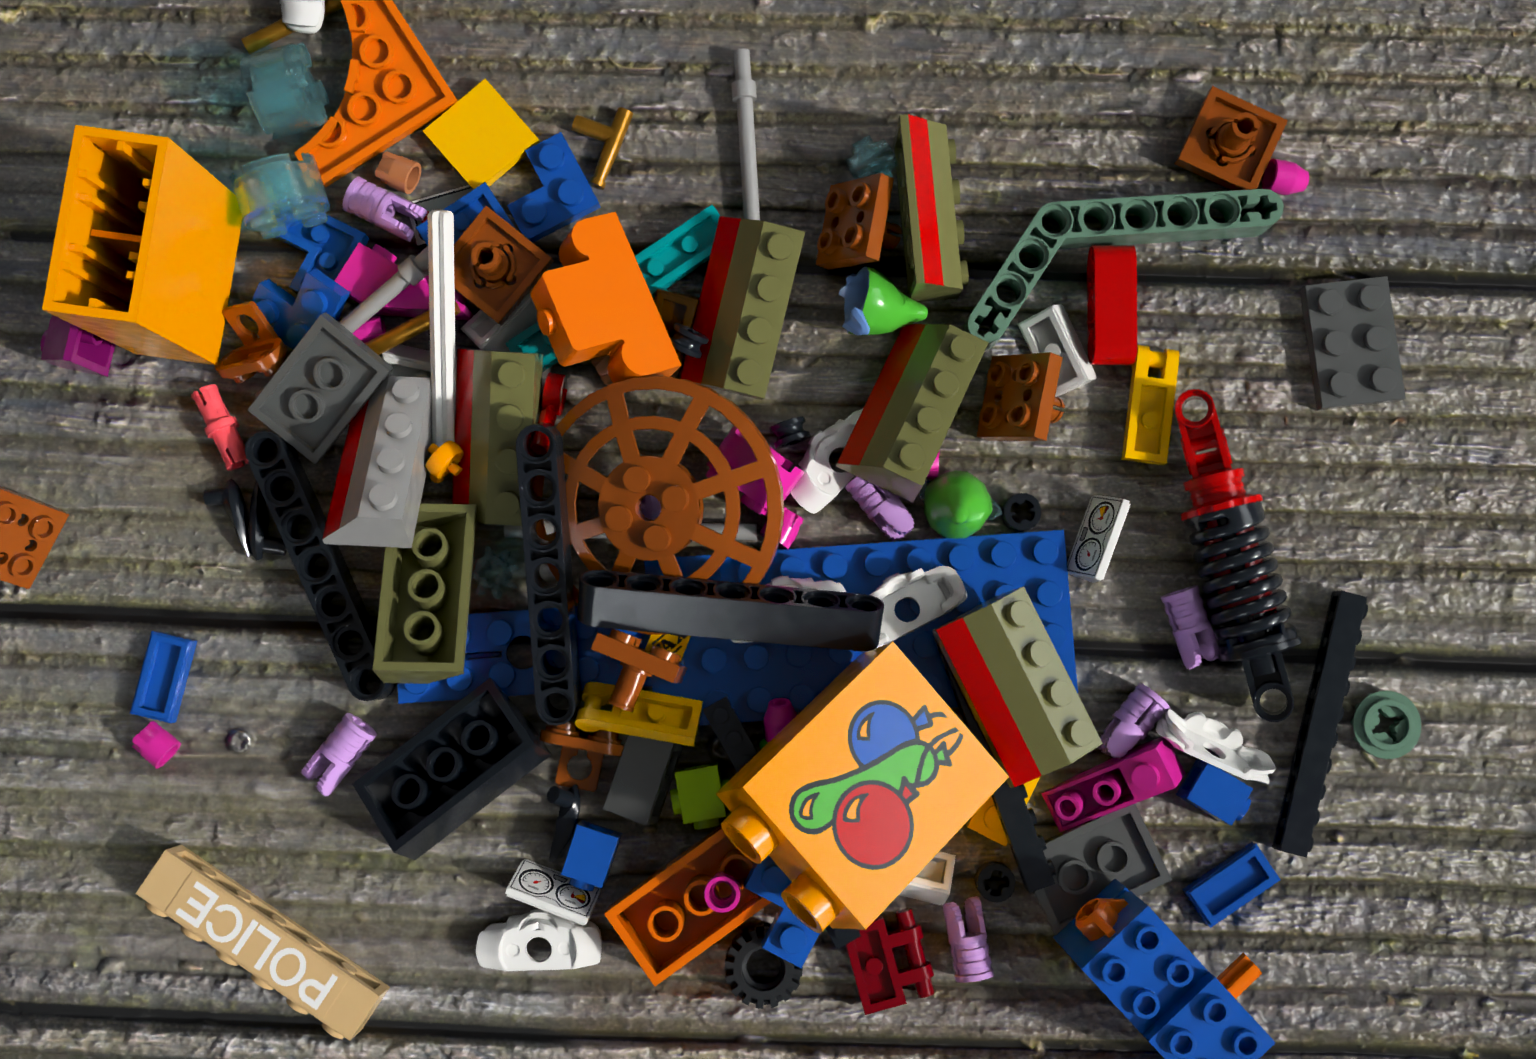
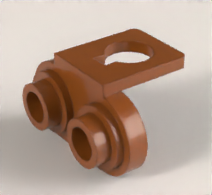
(259, 354)
(596, 744)

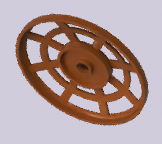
(669, 483)

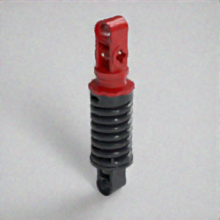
(1236, 560)

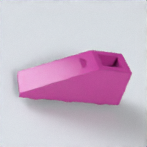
(370, 269)
(1115, 784)

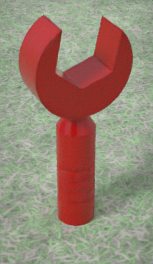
(552, 406)

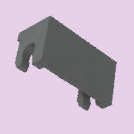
(643, 779)

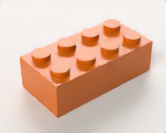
(667, 915)

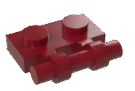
(876, 968)

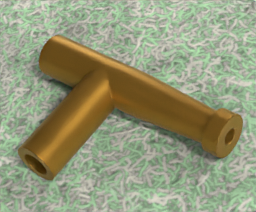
(613, 139)

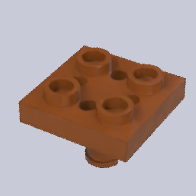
(1237, 128)
(857, 222)
(480, 255)
(1020, 397)
(40, 524)
(636, 666)

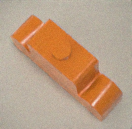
(603, 304)

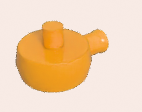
(444, 460)

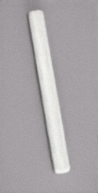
(442, 325)

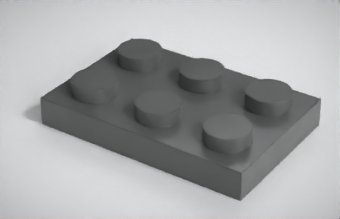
(1352, 343)
(320, 388)
(1095, 855)

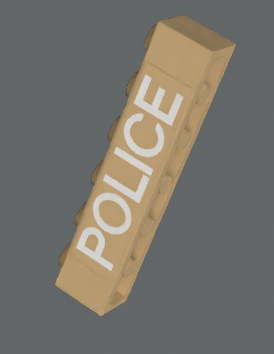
(262, 942)

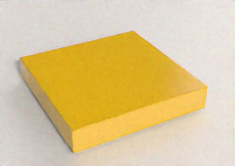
(481, 136)

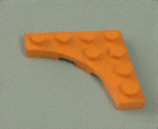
(387, 91)

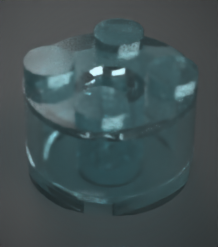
(284, 91)
(280, 194)

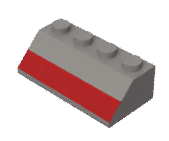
(383, 467)

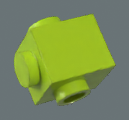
(697, 795)

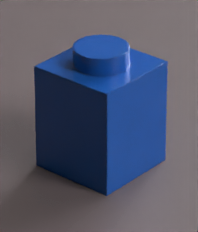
(1215, 792)
(590, 855)

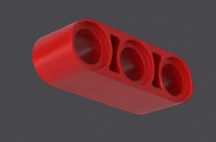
(1112, 305)

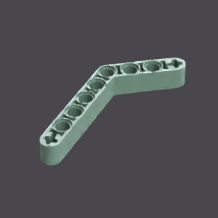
(1116, 231)

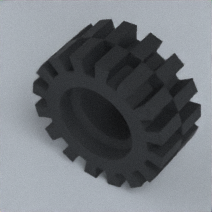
(746, 986)

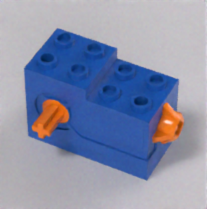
(1161, 982)

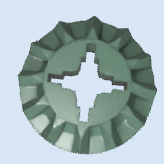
(1404, 730)

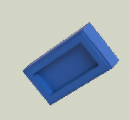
(163, 677)
(1231, 884)

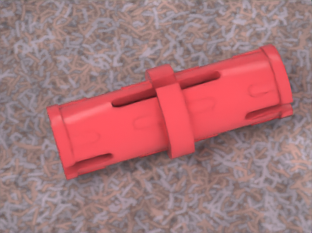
(221, 426)

